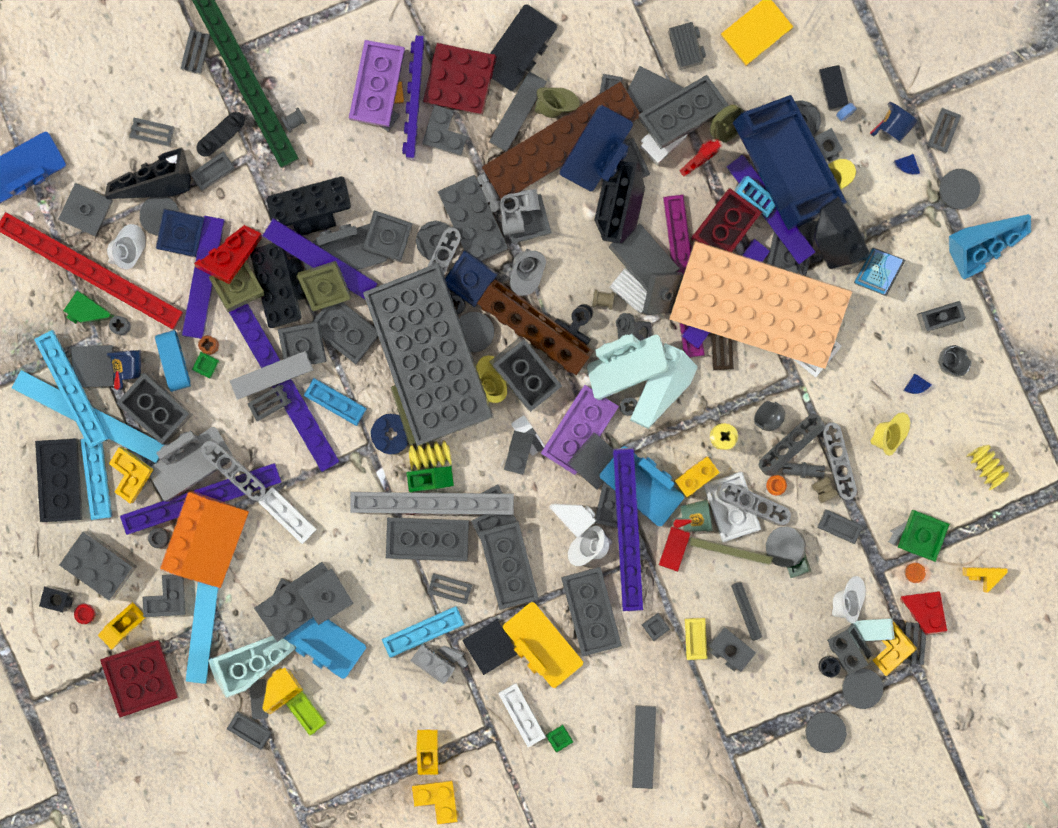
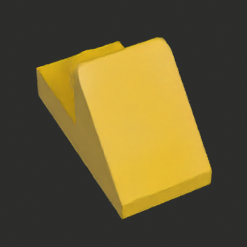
(990, 575)

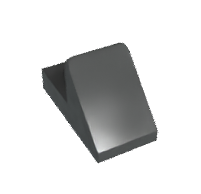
(518, 452)

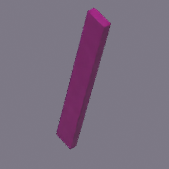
(679, 250)

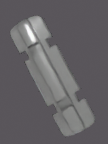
(489, 192)

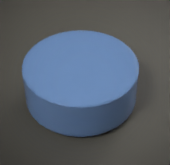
(846, 112)

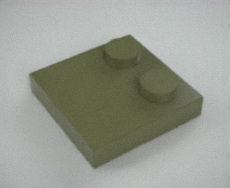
(324, 286)
(240, 291)

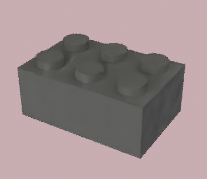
(525, 373)
(154, 408)
(98, 565)

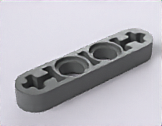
(790, 443)

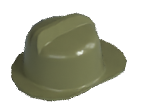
(554, 101)

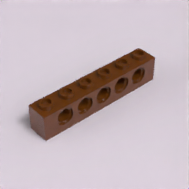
(546, 327)

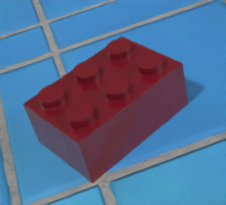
(727, 222)

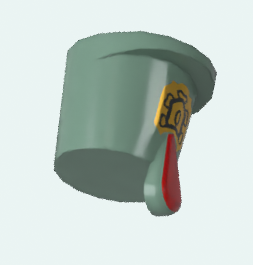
(694, 517)

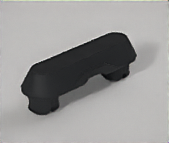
(220, 134)

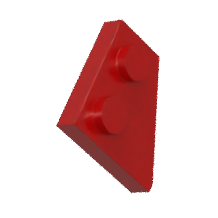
(927, 611)

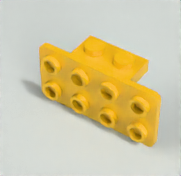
(542, 645)

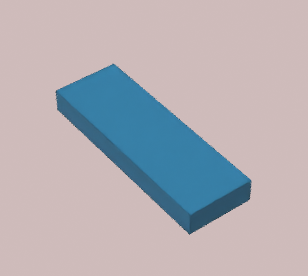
(335, 402)

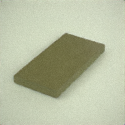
(732, 551)

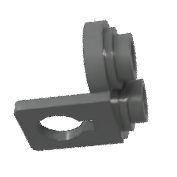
(626, 325)

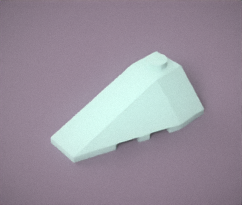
(664, 388)
(245, 665)

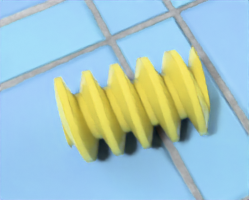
(715, 436)
(429, 454)
(988, 466)

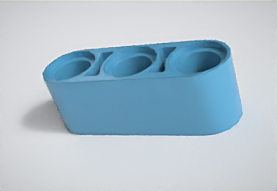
(172, 360)

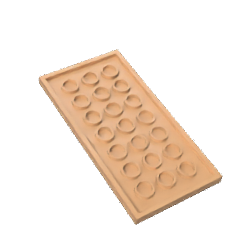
(760, 304)

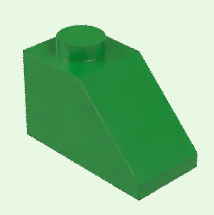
(85, 310)
(430, 479)

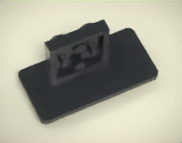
(521, 46)
(310, 206)
(280, 284)

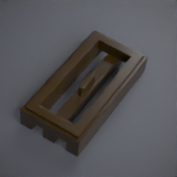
(722, 357)

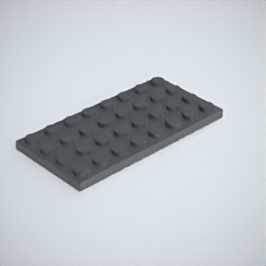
(428, 354)

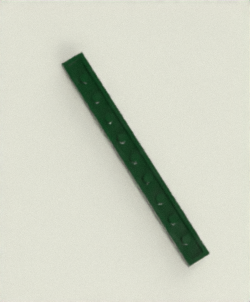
(246, 82)

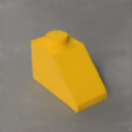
(121, 626)
(280, 690)
(427, 752)

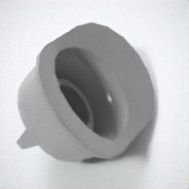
(527, 271)

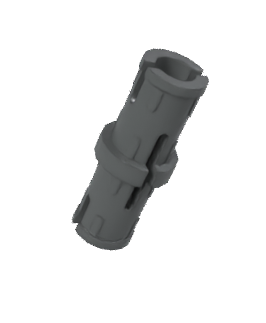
(803, 470)

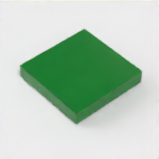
(923, 535)

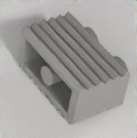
(433, 664)

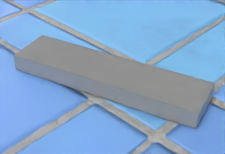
(271, 375)

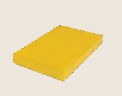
(756, 31)

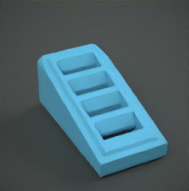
(760, 190)

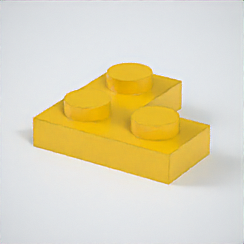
(134, 471)
(896, 652)
(439, 794)

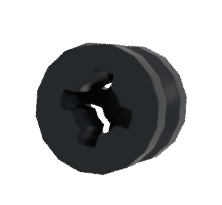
(831, 670)

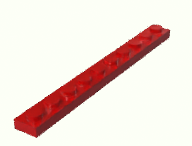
(89, 271)

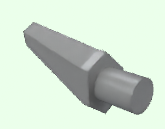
(897, 533)
(453, 655)

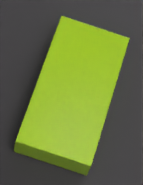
(306, 713)

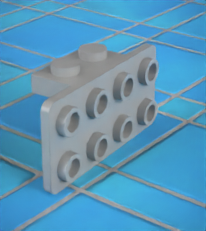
(183, 463)

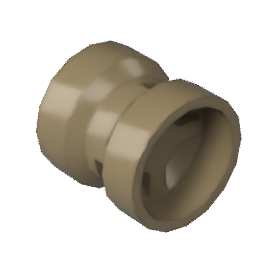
(824, 489)

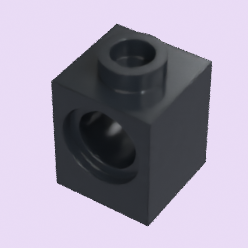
(47, 599)

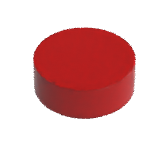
(84, 613)

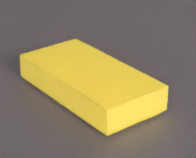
(695, 638)

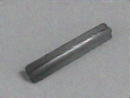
(746, 611)

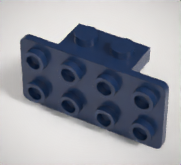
(598, 149)

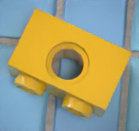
(696, 476)

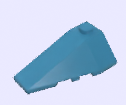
(979, 244)

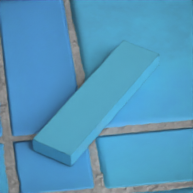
(96, 481)
(423, 631)

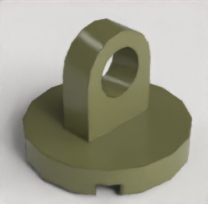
(722, 125)

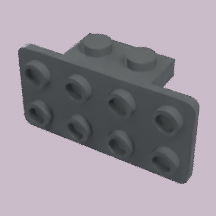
(347, 246)

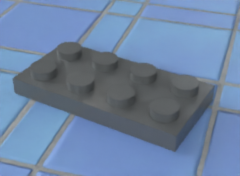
(683, 112)
(473, 218)
(427, 539)
(508, 565)
(285, 609)
(591, 611)

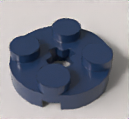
(382, 441)

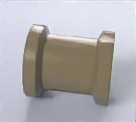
(603, 299)

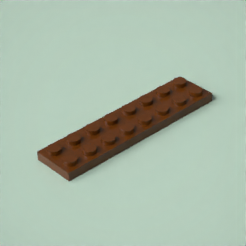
(552, 145)

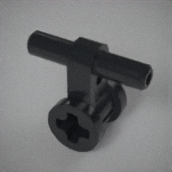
(578, 322)

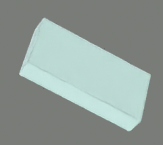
(875, 629)

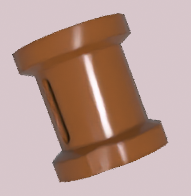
(204, 340)

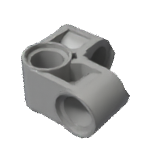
(512, 219)

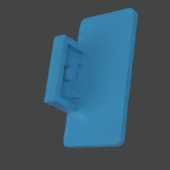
(654, 489)
(327, 646)

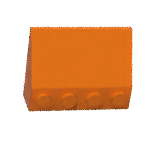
(204, 539)

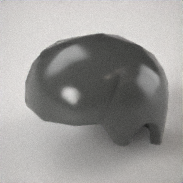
(954, 361)
(769, 416)

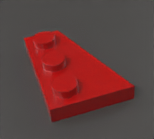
(704, 154)
(230, 256)

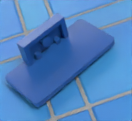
(28, 165)

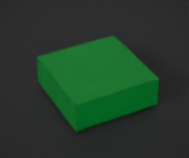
(205, 365)
(559, 738)

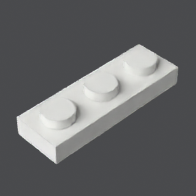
(287, 515)
(521, 715)

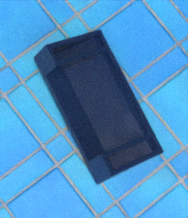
(788, 160)

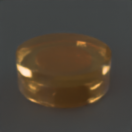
(914, 572)

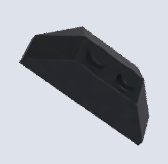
(620, 203)
(839, 237)

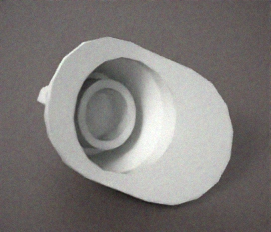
(126, 247)
(589, 546)
(850, 600)

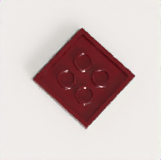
(459, 79)
(139, 678)

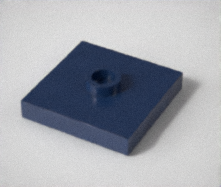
(179, 232)
(470, 278)

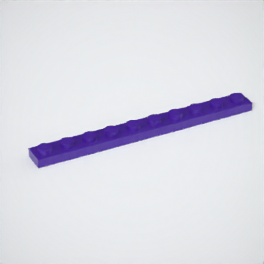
(298, 409)

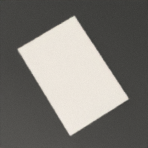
(729, 519)

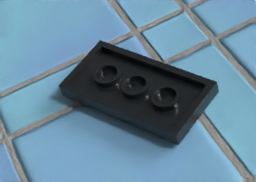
(58, 480)

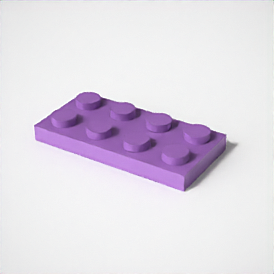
(376, 83)
(577, 425)

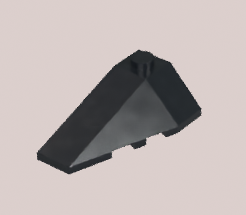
(159, 179)

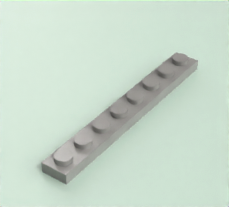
(431, 503)

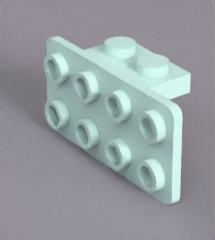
(626, 364)

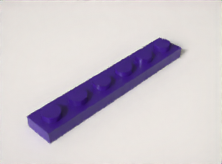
(414, 89)

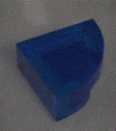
(907, 165)
(916, 385)

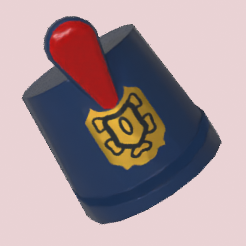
(896, 123)
(125, 366)

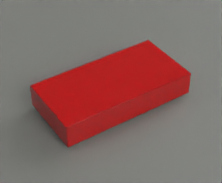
(674, 549)

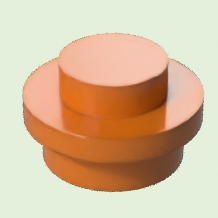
(776, 485)

